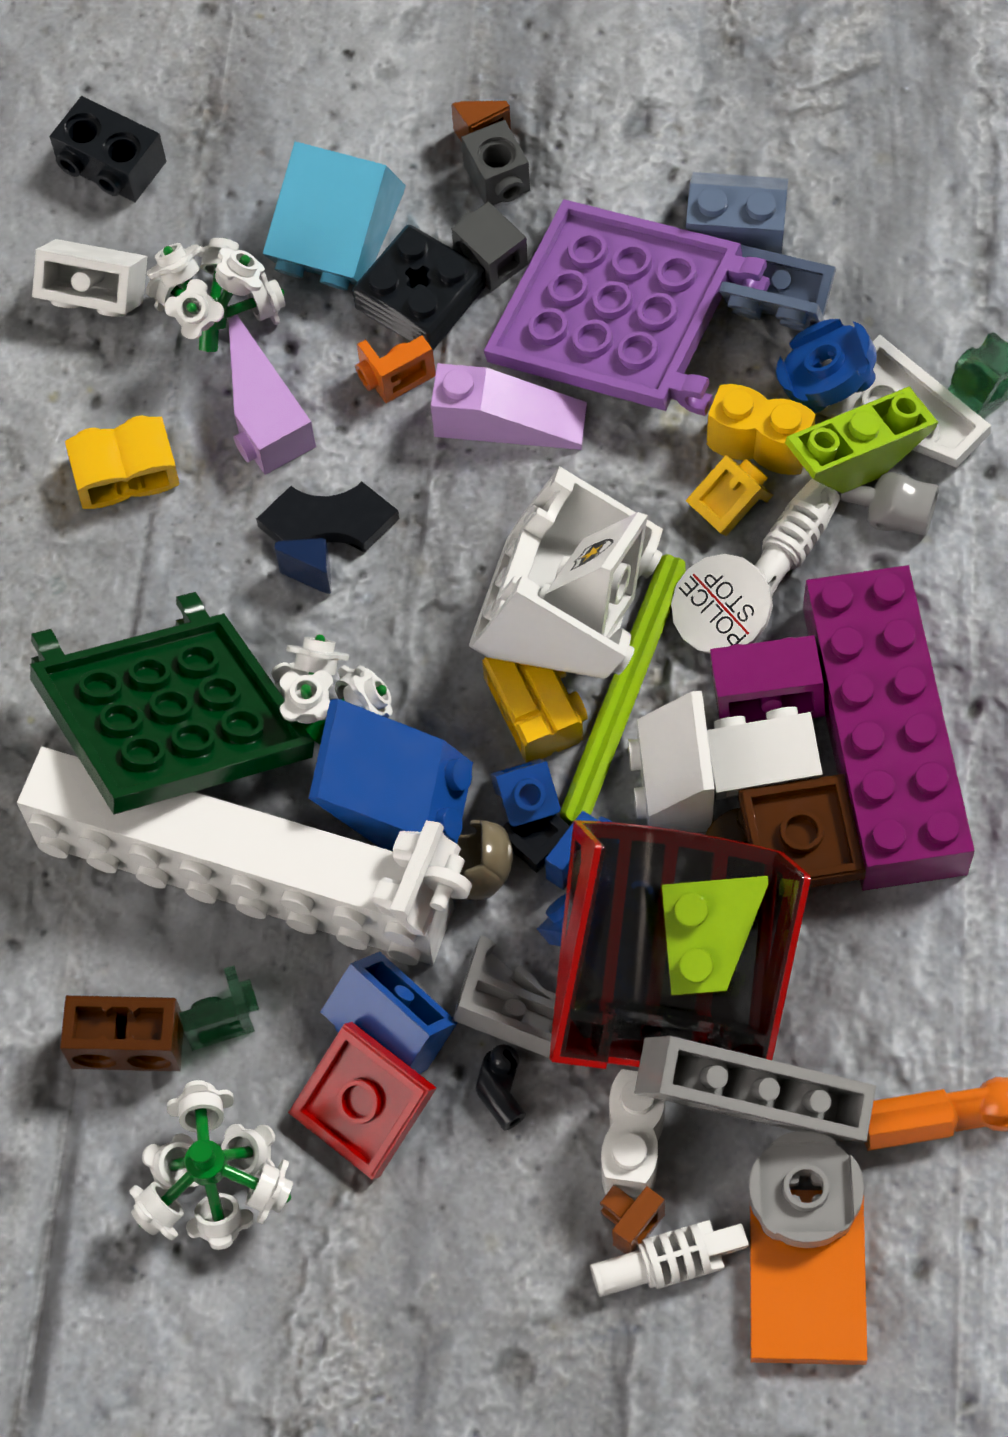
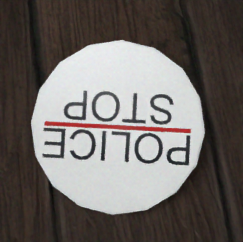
(721, 603)

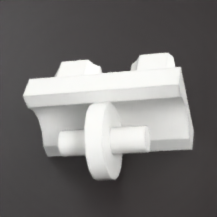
(428, 881)

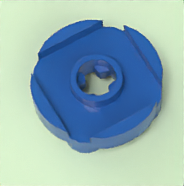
(849, 372)

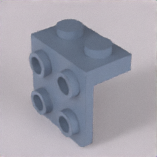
(795, 293)

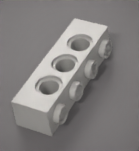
(754, 1088)

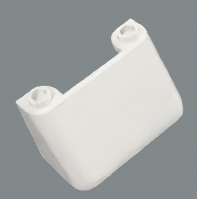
(527, 629)

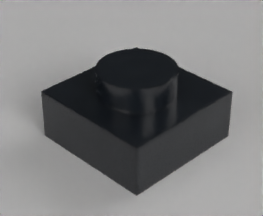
(536, 839)

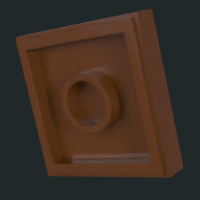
(809, 824)

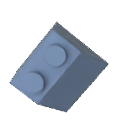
(738, 209)

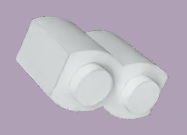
(631, 1142)

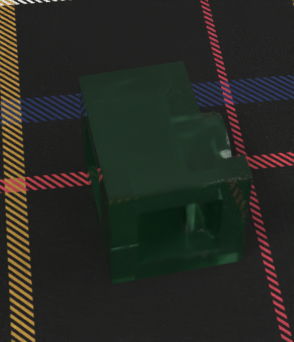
(982, 375)

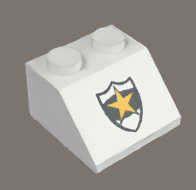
(600, 575)

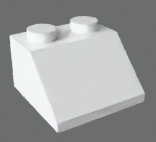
(674, 766)

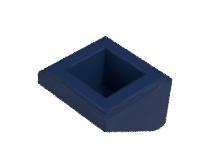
(306, 562)

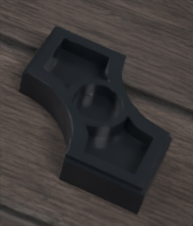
(348, 518)

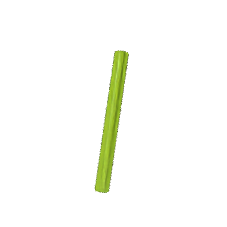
(623, 691)

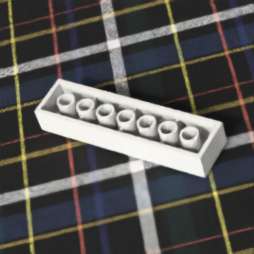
(228, 856)

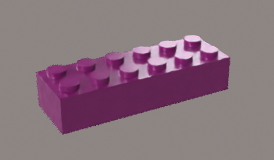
(888, 727)

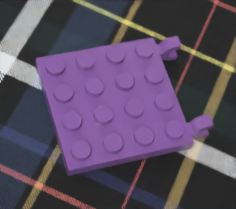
(619, 306)

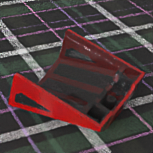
(615, 946)

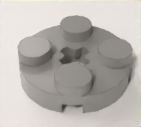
(783, 1214)

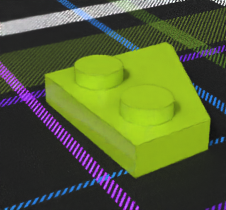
(708, 930)

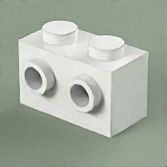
(89, 277)
(762, 751)

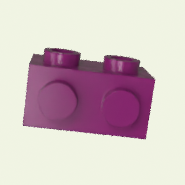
(768, 677)

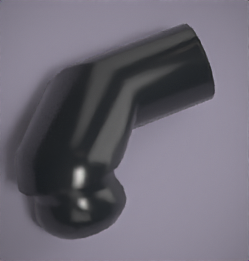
(495, 1084)

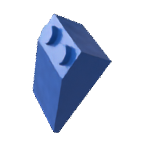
(387, 776)

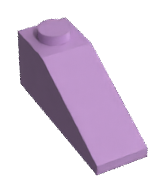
(503, 409)
(267, 415)

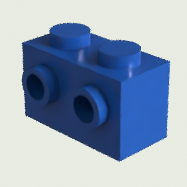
(390, 1010)

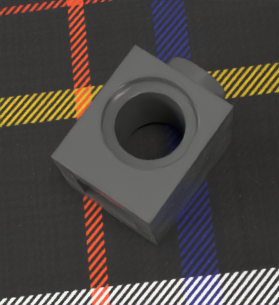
(494, 148)
(492, 243)

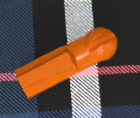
(938, 1114)

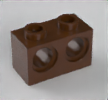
(122, 1033)

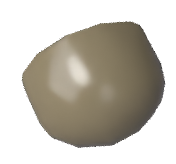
(486, 857)

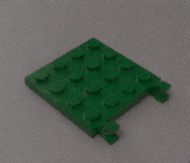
(167, 709)

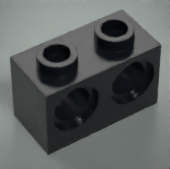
(107, 149)

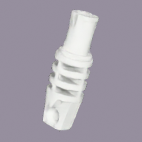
(796, 531)
(669, 1258)

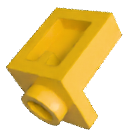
(729, 493)

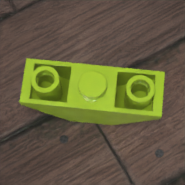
(863, 441)

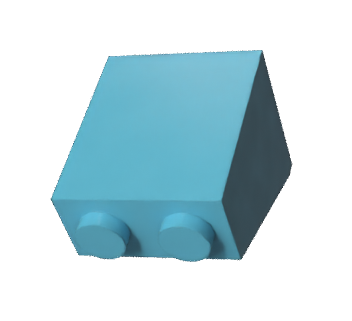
(331, 215)

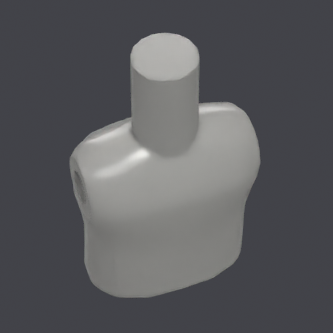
(897, 503)

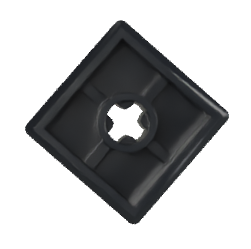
(442, 284)

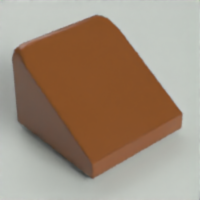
(476, 115)

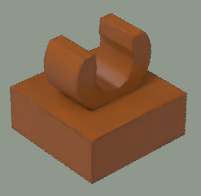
(632, 1218)

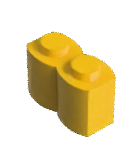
(756, 428)
(122, 462)

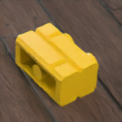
(535, 707)

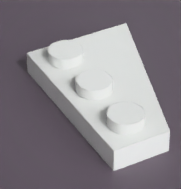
(958, 426)

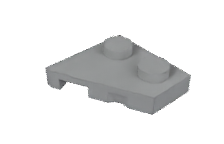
(505, 1002)

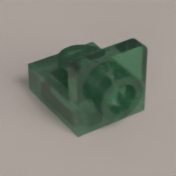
(220, 1019)

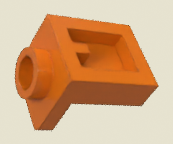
(398, 371)

